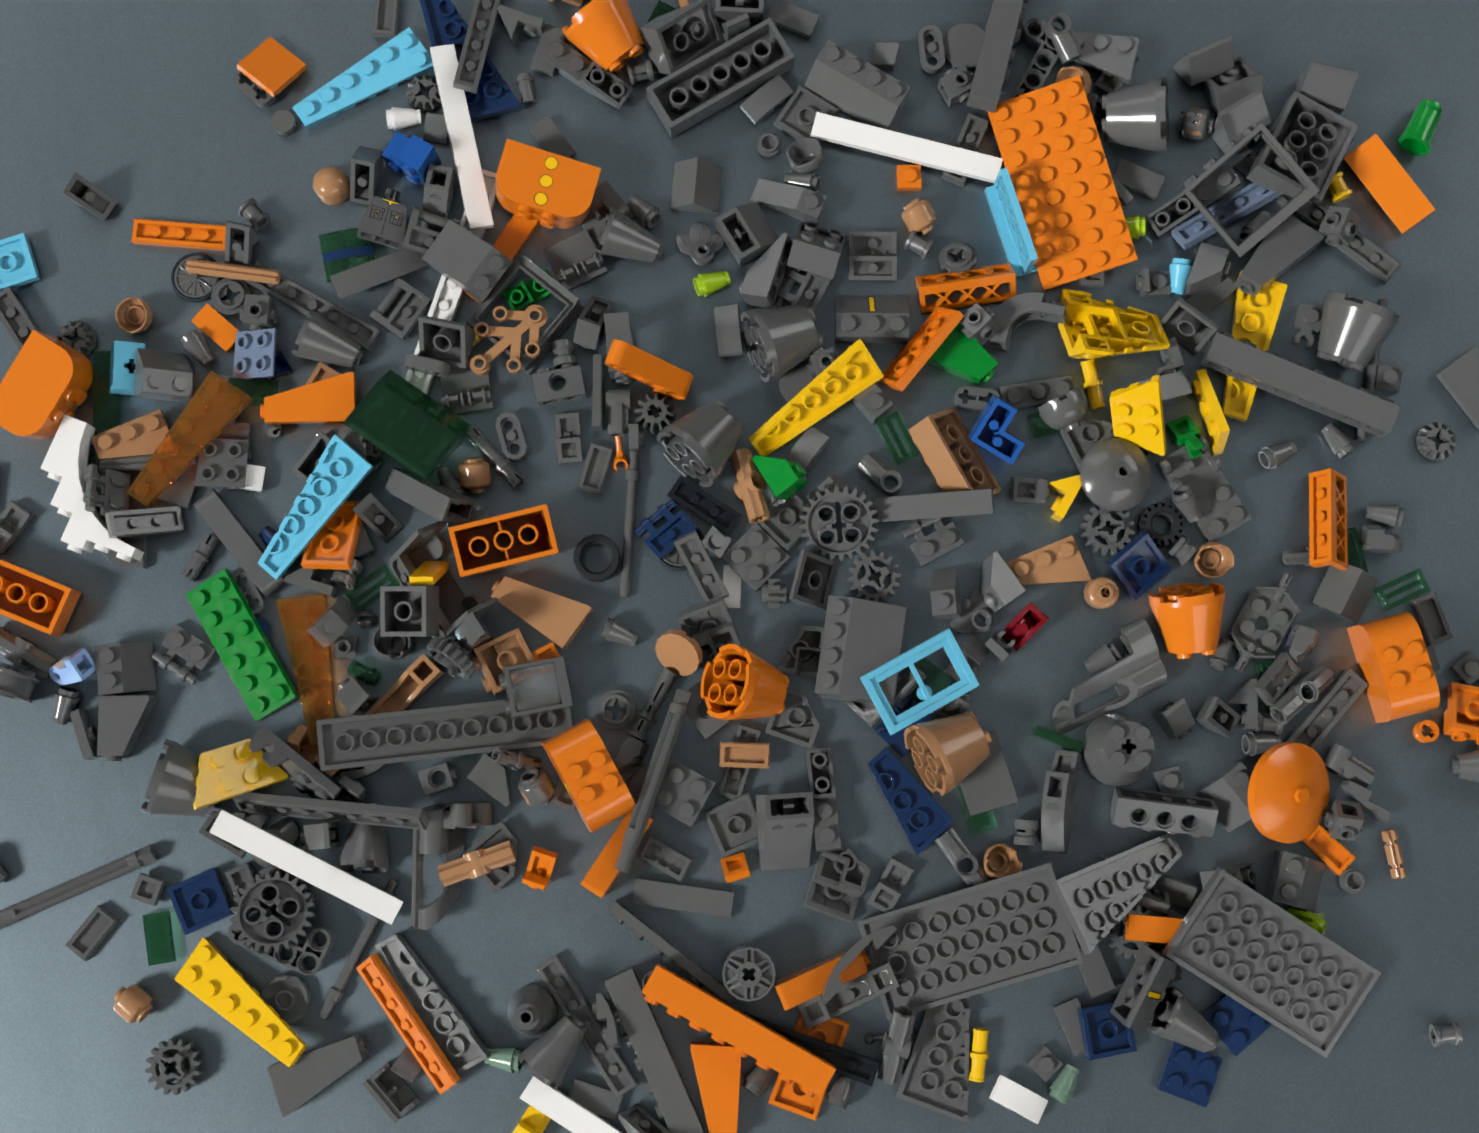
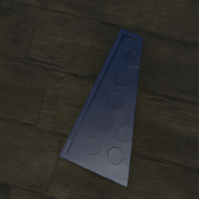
(447, 28)

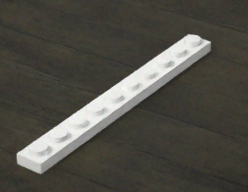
(448, 293)

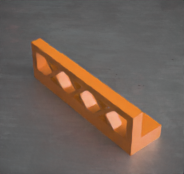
(976, 277)
(1326, 520)

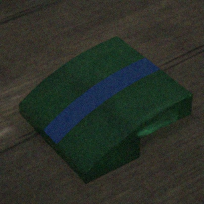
(344, 251)

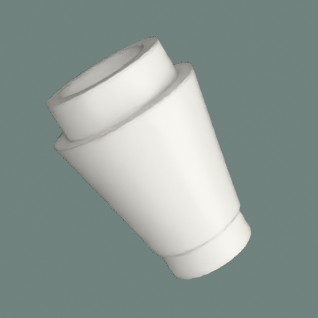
(402, 118)

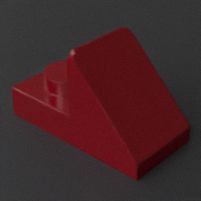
(1025, 625)

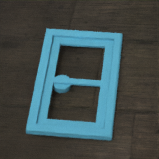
(931, 703)

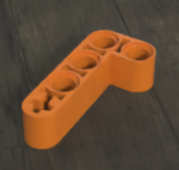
(649, 369)

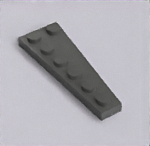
(432, 1005)

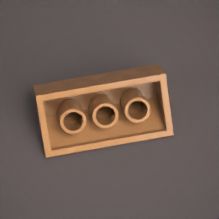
(951, 454)

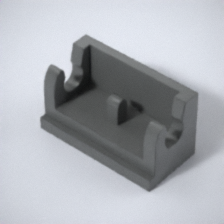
(391, 1092)

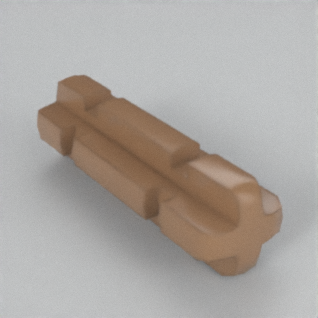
(1394, 854)

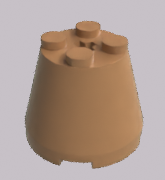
(947, 750)

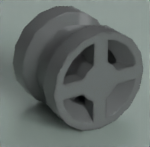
(1183, 549)

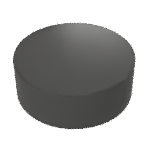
(283, 122)

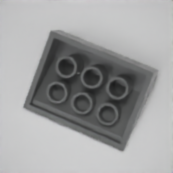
(1313, 139)
(855, 641)

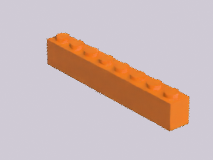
(739, 1030)

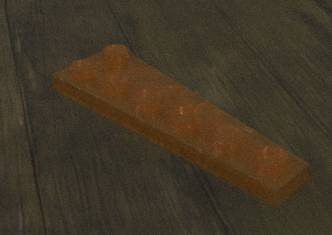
(198, 424)
(309, 659)

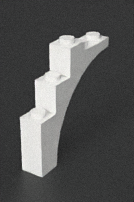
(67, 464)

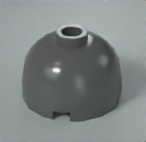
(1065, 410)

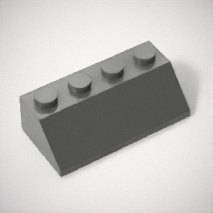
(856, 87)

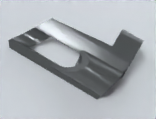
(1132, 677)
(447, 837)

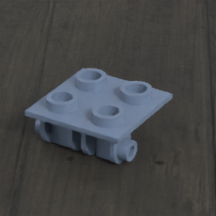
(255, 354)

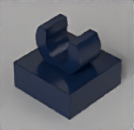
(281, 366)

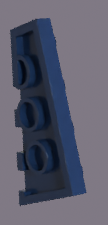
(912, 805)

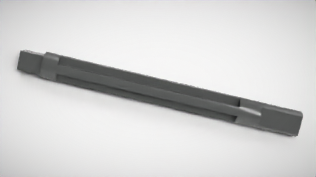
(652, 780)
(77, 886)

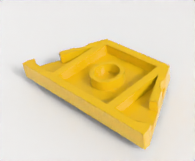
(1139, 415)
(232, 772)

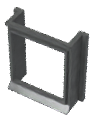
(555, 329)

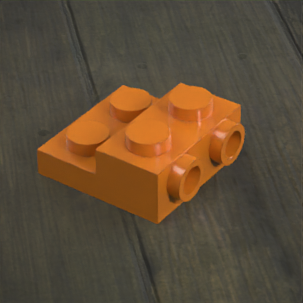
(1462, 714)

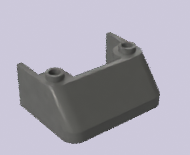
(429, 545)

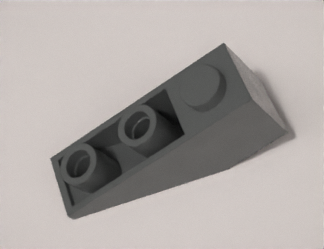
(438, 193)

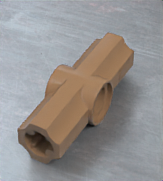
(750, 485)
(477, 863)

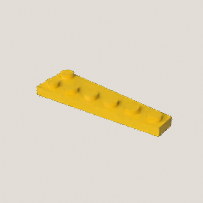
(1252, 322)
(832, 388)
(226, 991)

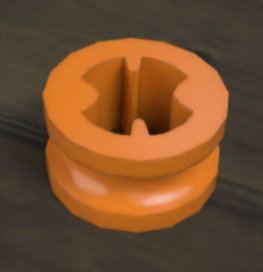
(1417, 731)

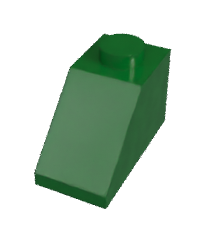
(781, 475)

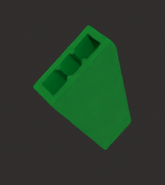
(963, 358)

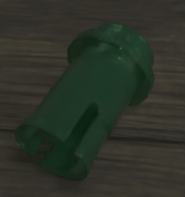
(364, 673)

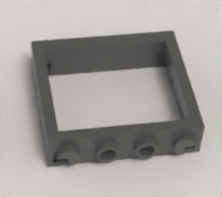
(1274, 220)

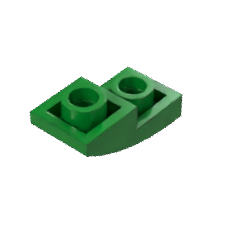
(526, 294)

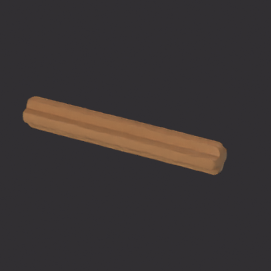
(233, 271)

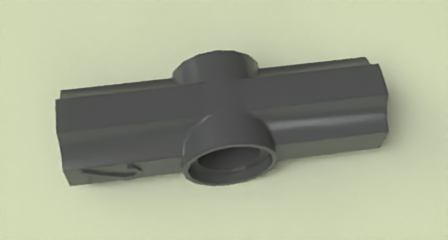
(25, 653)
(1301, 694)
(955, 851)
(896, 1044)

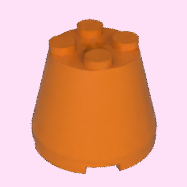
(606, 33)
(1189, 617)
(742, 685)

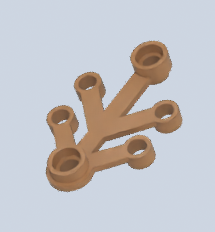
(511, 336)

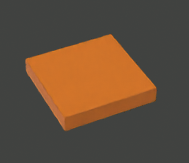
(271, 66)

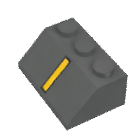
(871, 319)
(1144, 988)

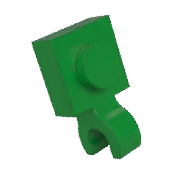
(1186, 432)

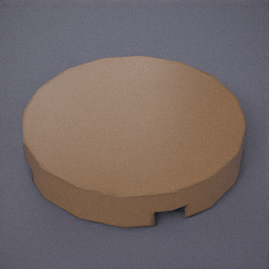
(679, 652)

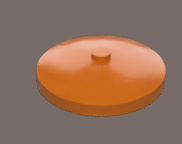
(1288, 792)

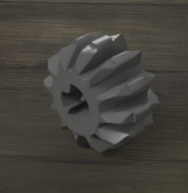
(651, 421)

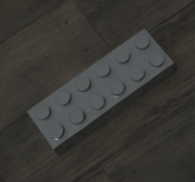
(720, 77)

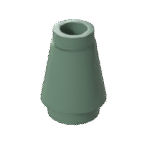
(505, 1059)
(1065, 1084)

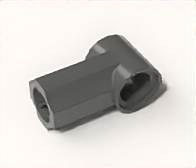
(1063, 40)
(618, 406)
(879, 472)
(1342, 763)

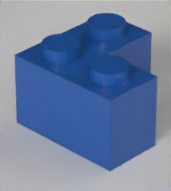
(410, 157)
(991, 431)

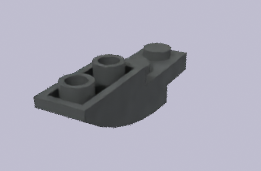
(585, 73)
(1182, 209)
(824, 799)
(1057, 801)

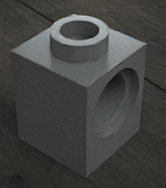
(427, 778)

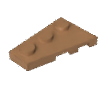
(132, 438)
(1051, 564)

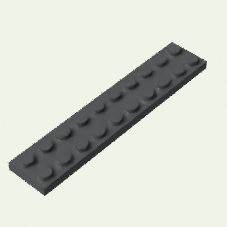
(431, 734)

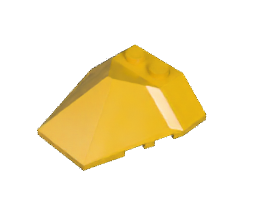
(1105, 330)

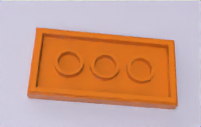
(920, 348)
(789, 1095)

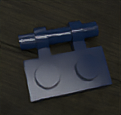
(662, 540)

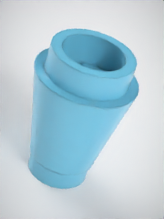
(1179, 274)

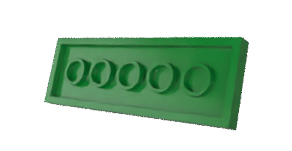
(242, 645)

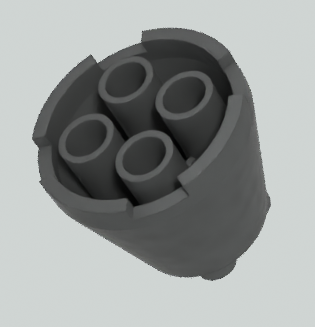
(1138, 116)
(1353, 330)
(779, 338)
(702, 442)
(1104, 753)
(174, 783)

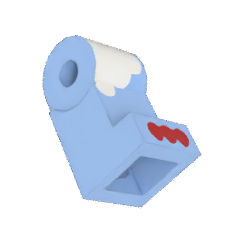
(73, 668)

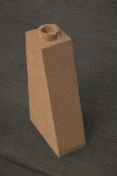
(543, 610)

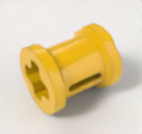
(1339, 188)

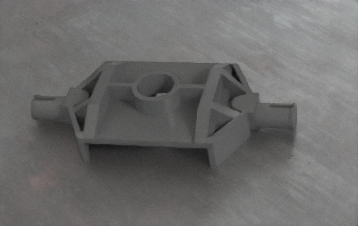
(1277, 609)

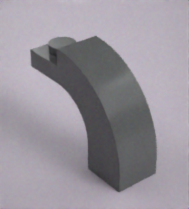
(1020, 310)

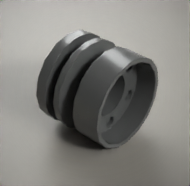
(748, 957)

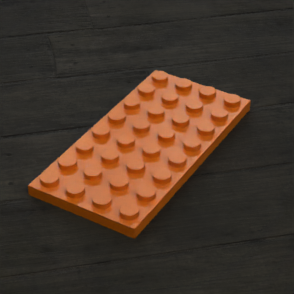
(1062, 183)

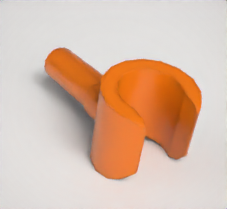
(619, 453)

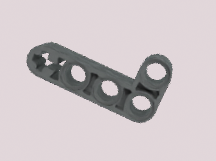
(1044, 52)
(300, 951)

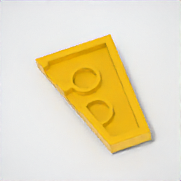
(1211, 412)

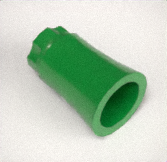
(1421, 128)

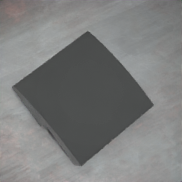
(872, 255)

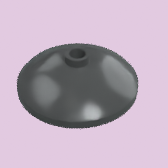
(1102, 478)

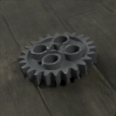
(815, 523)
(258, 931)

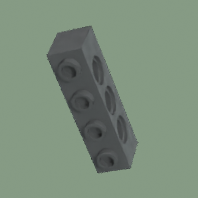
(1153, 803)

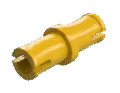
(1093, 384)
(978, 1054)

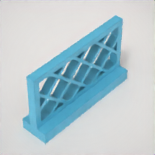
(1011, 225)

